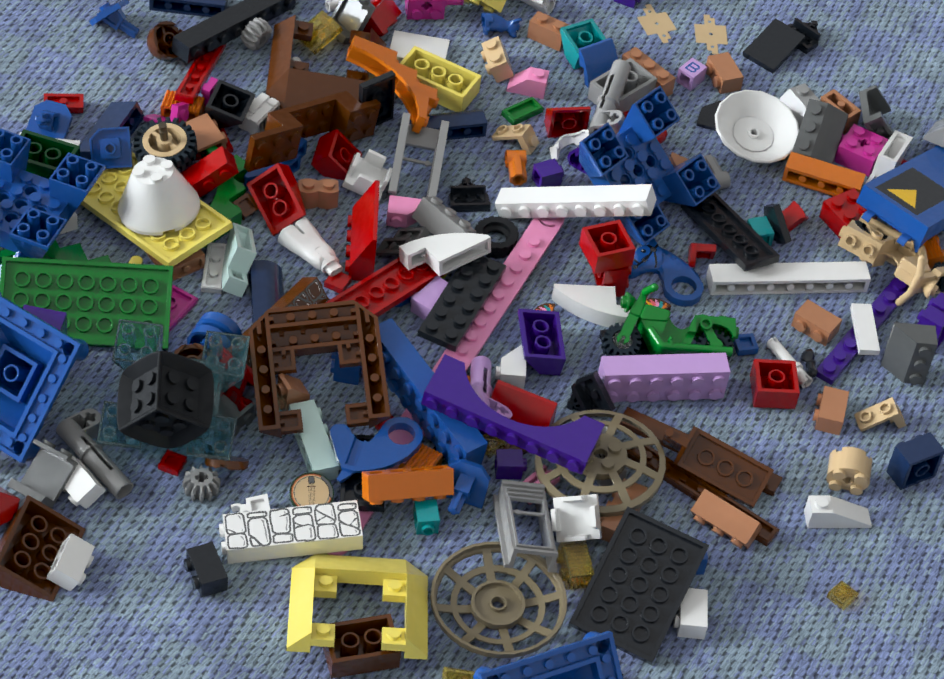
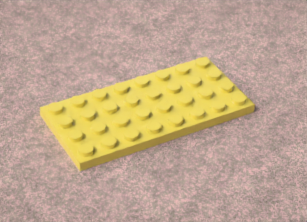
(166, 248)

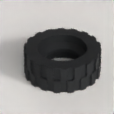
(502, 226)

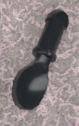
(808, 357)

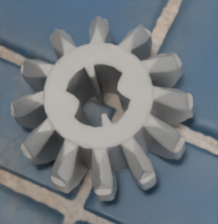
(256, 34)
(201, 483)

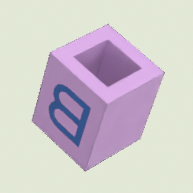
(691, 74)

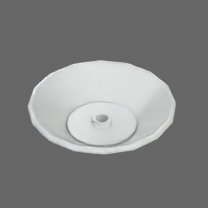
(757, 114)

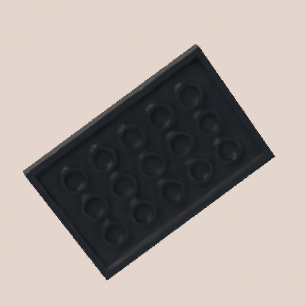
(639, 584)

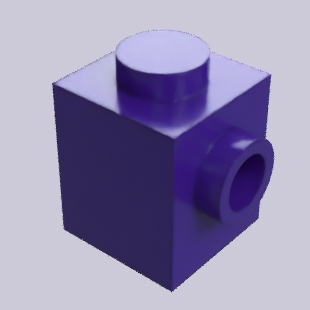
(547, 173)
(509, 464)

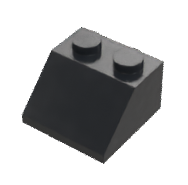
(229, 104)

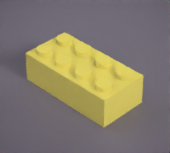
(454, 83)

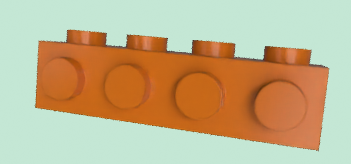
(823, 173)
(407, 484)

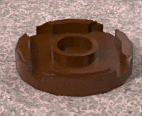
(235, 463)

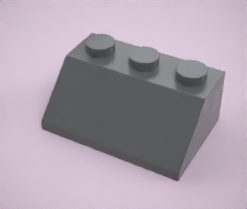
(820, 131)
(910, 351)

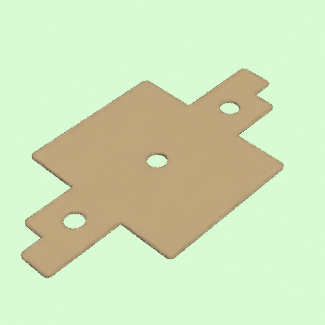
(663, 20)
(702, 34)

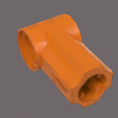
(516, 163)

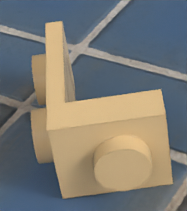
(523, 133)

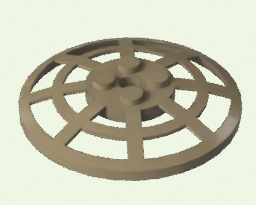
(611, 465)
(497, 591)

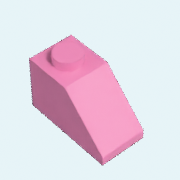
(529, 82)
(401, 211)

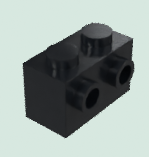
(206, 569)

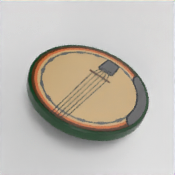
(311, 489)

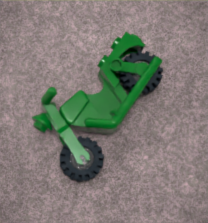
(661, 336)

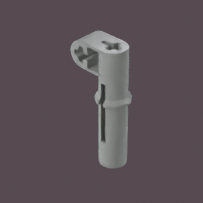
(608, 102)
(78, 434)

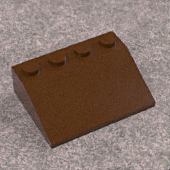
(31, 547)

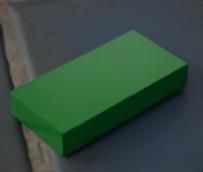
(522, 111)

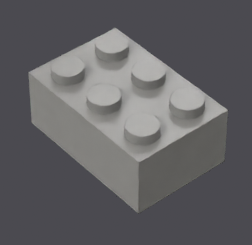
(638, 84)

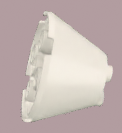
(157, 198)

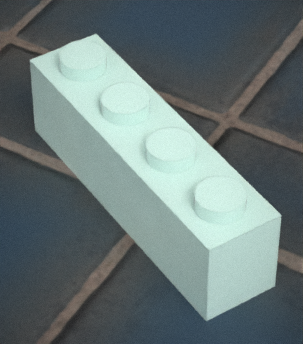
(314, 441)

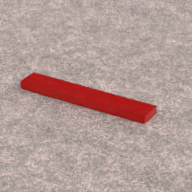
(197, 76)

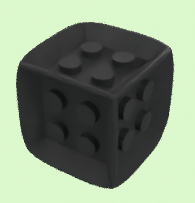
(165, 400)

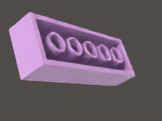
(665, 376)

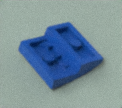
(597, 59)

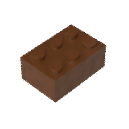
(359, 647)

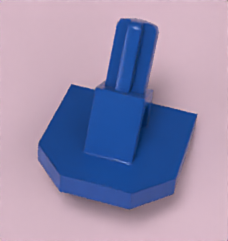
(115, 18)
(50, 119)
(112, 147)
(470, 485)

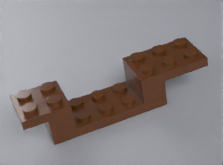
(325, 114)

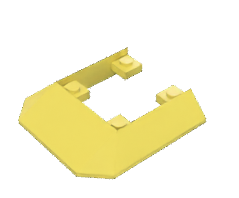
(319, 578)

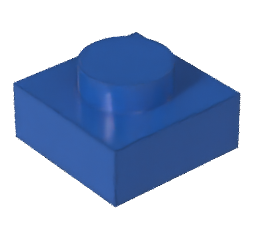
(746, 344)

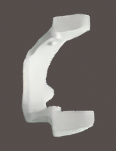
(565, 140)

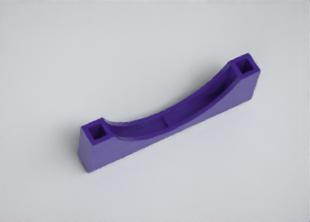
(562, 444)

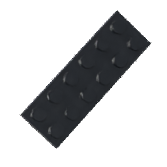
(732, 233)
(461, 302)

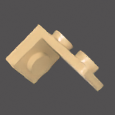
(879, 414)

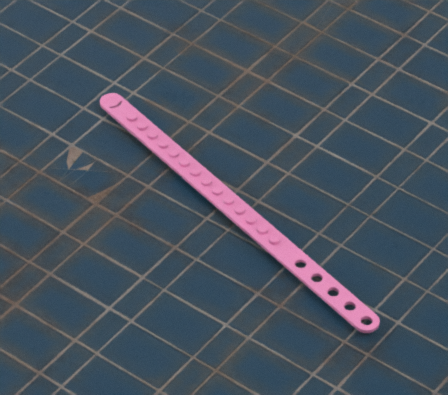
(518, 269)

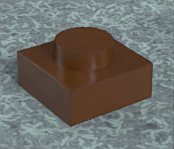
(247, 205)

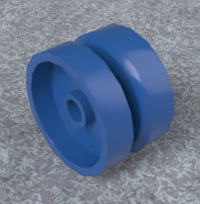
(212, 322)

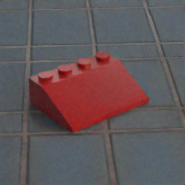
(363, 234)

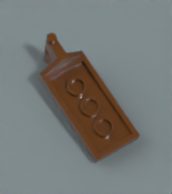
(719, 465)

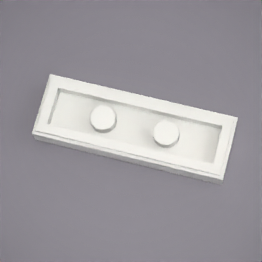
(213, 268)
(865, 329)

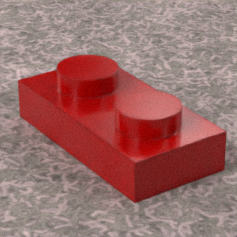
(74, 102)

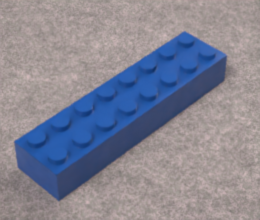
(408, 378)

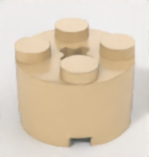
(849, 470)

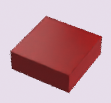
(338, 282)
(172, 463)

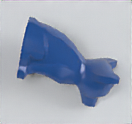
(496, 23)

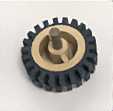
(168, 141)

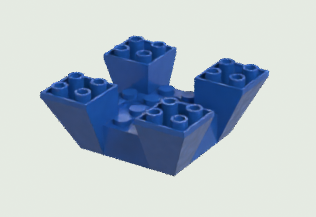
(638, 158)
(38, 207)

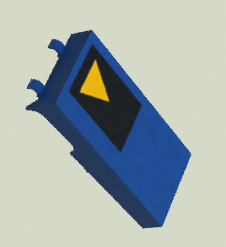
(909, 198)

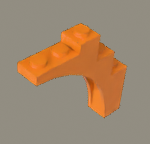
(377, 59)

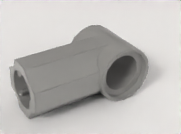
(721, 176)

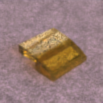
(324, 31)

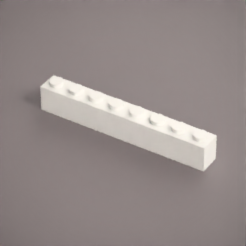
(576, 201)
(789, 278)

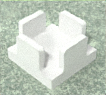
(365, 171)
(576, 518)

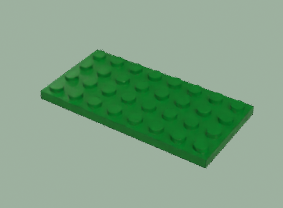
(91, 294)

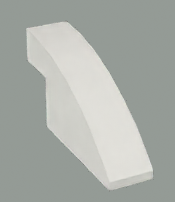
(891, 154)
(444, 251)
(590, 303)

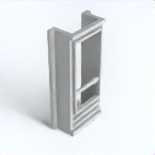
(427, 139)
(506, 527)

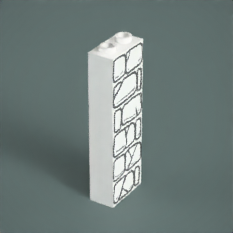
(291, 532)

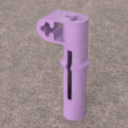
(481, 384)

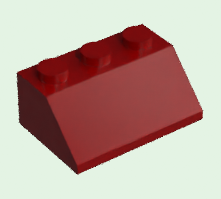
(524, 405)

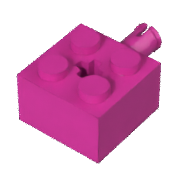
(428, 8)
(859, 149)

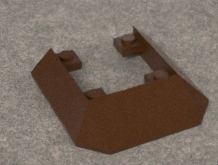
(290, 79)
(313, 330)

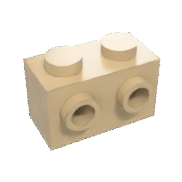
(497, 59)

